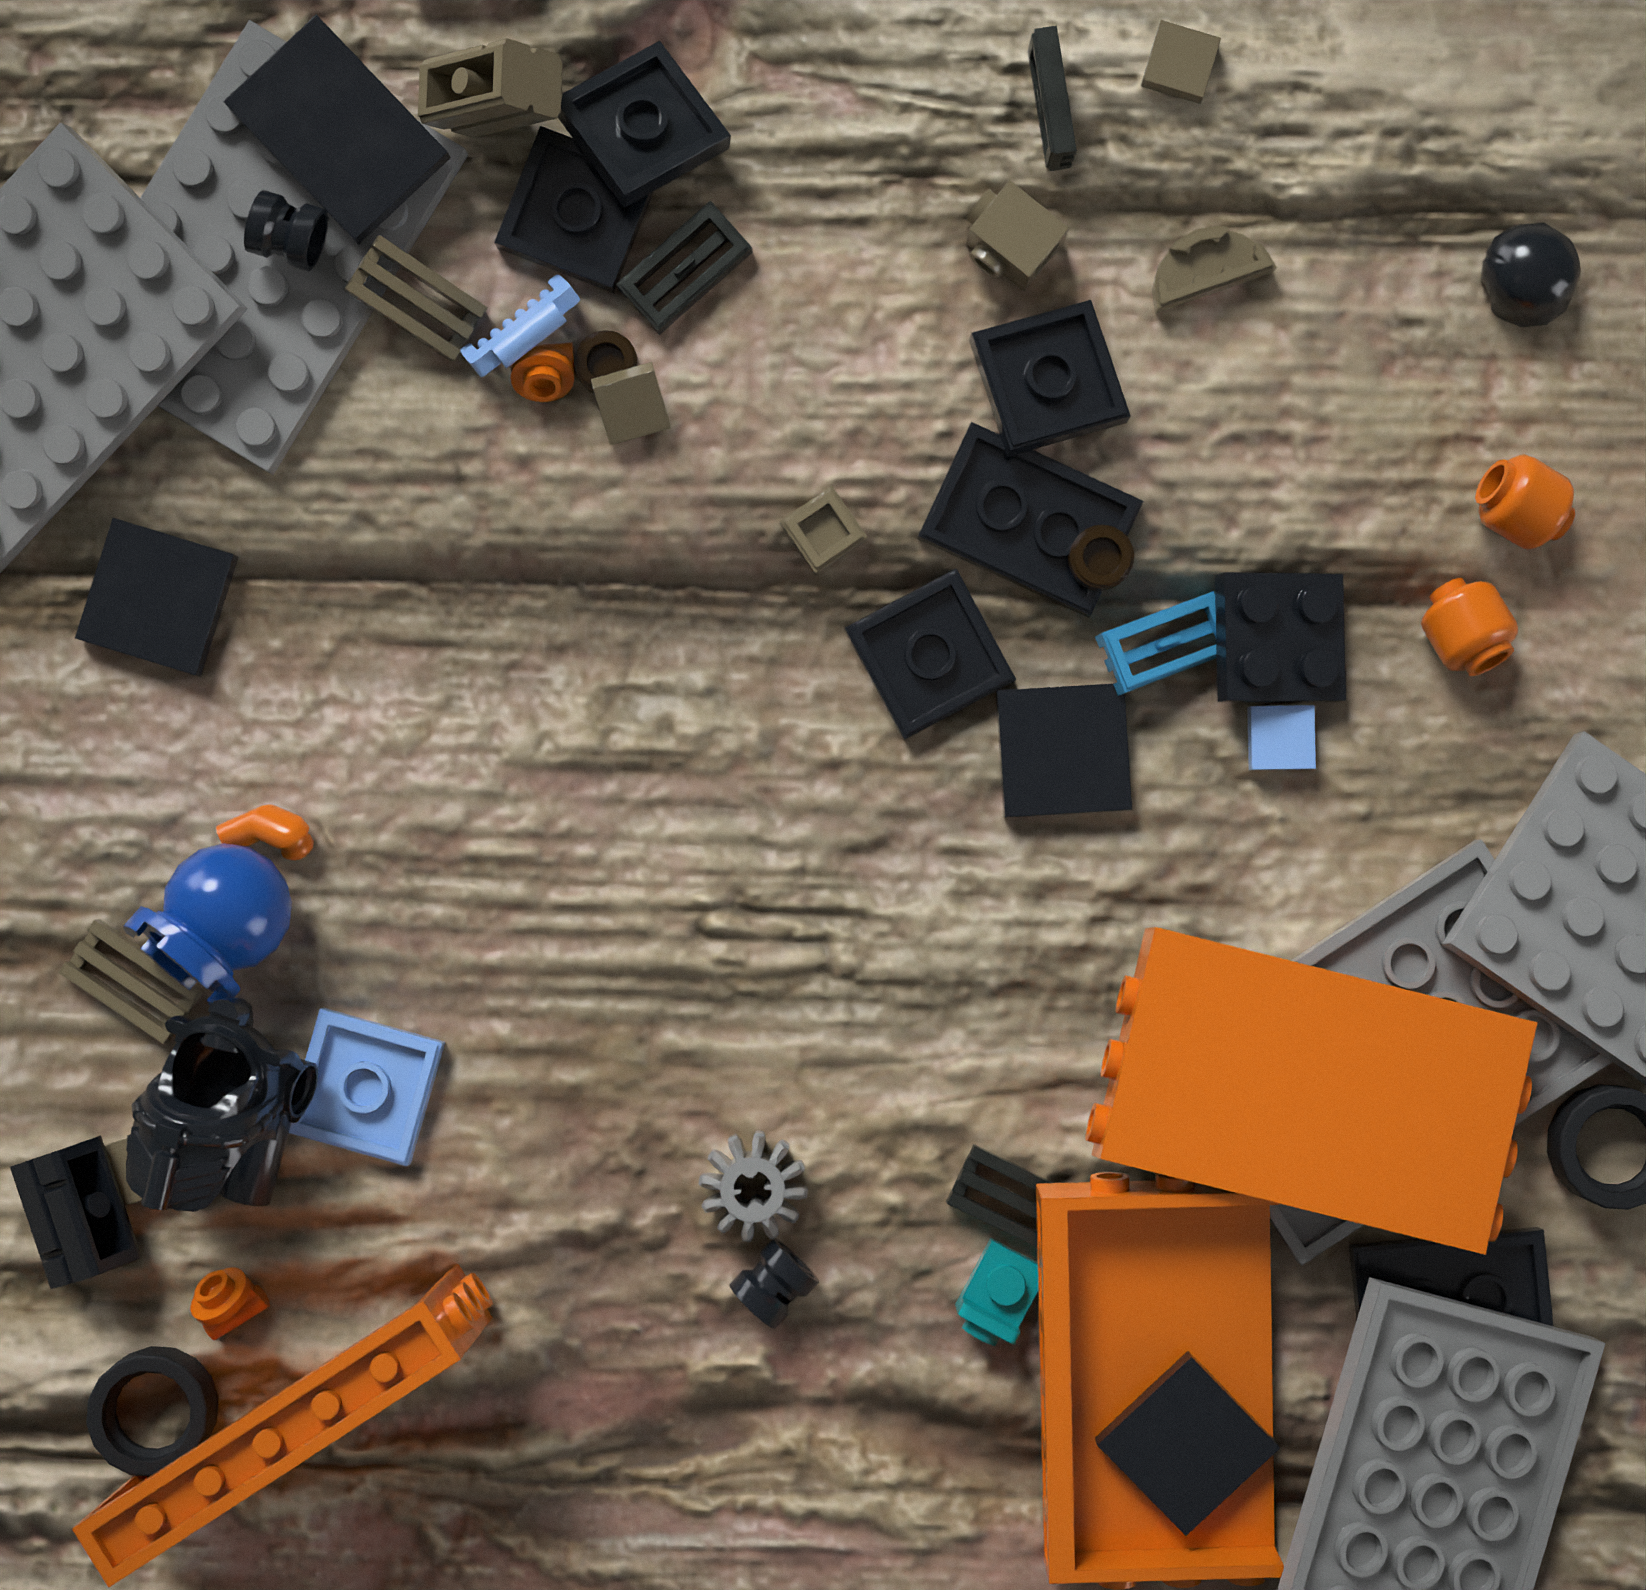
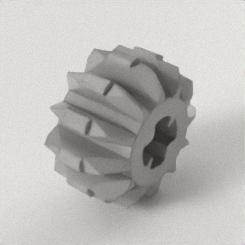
(749, 1164)

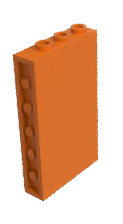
(1314, 1090)
(1122, 1294)
(284, 1431)

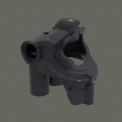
(216, 1113)

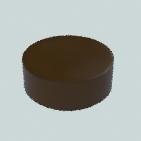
(602, 355)
(1101, 557)

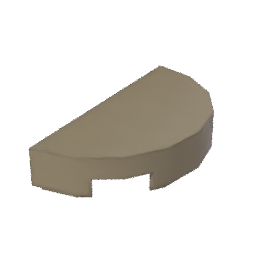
(1206, 264)

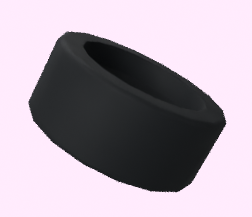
(1563, 1139)
(104, 1424)

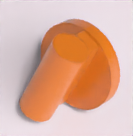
(544, 372)
(226, 1301)

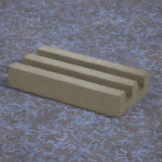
(461, 328)
(87, 951)

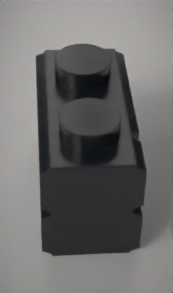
(76, 1212)

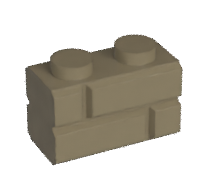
(490, 88)

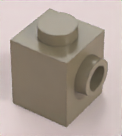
(1013, 235)

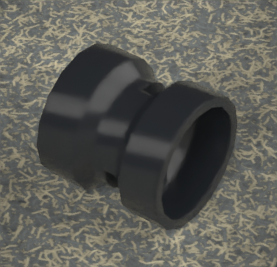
(286, 230)
(774, 1283)

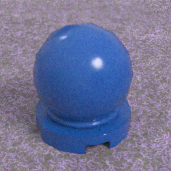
(218, 916)

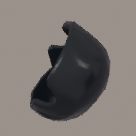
(1530, 274)

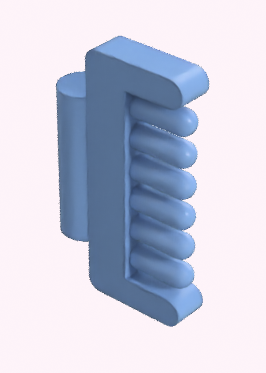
(526, 331)

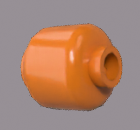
(1525, 501)
(1469, 626)

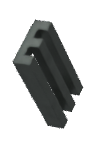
(1051, 98)
(702, 285)
(968, 1178)

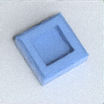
(1281, 737)

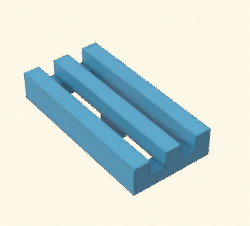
(1119, 661)

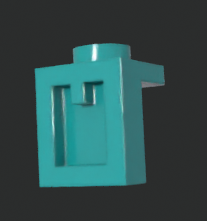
(998, 1294)

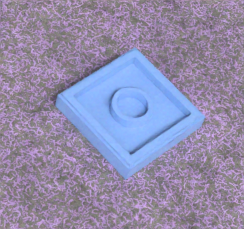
(369, 1086)

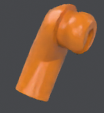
(272, 826)

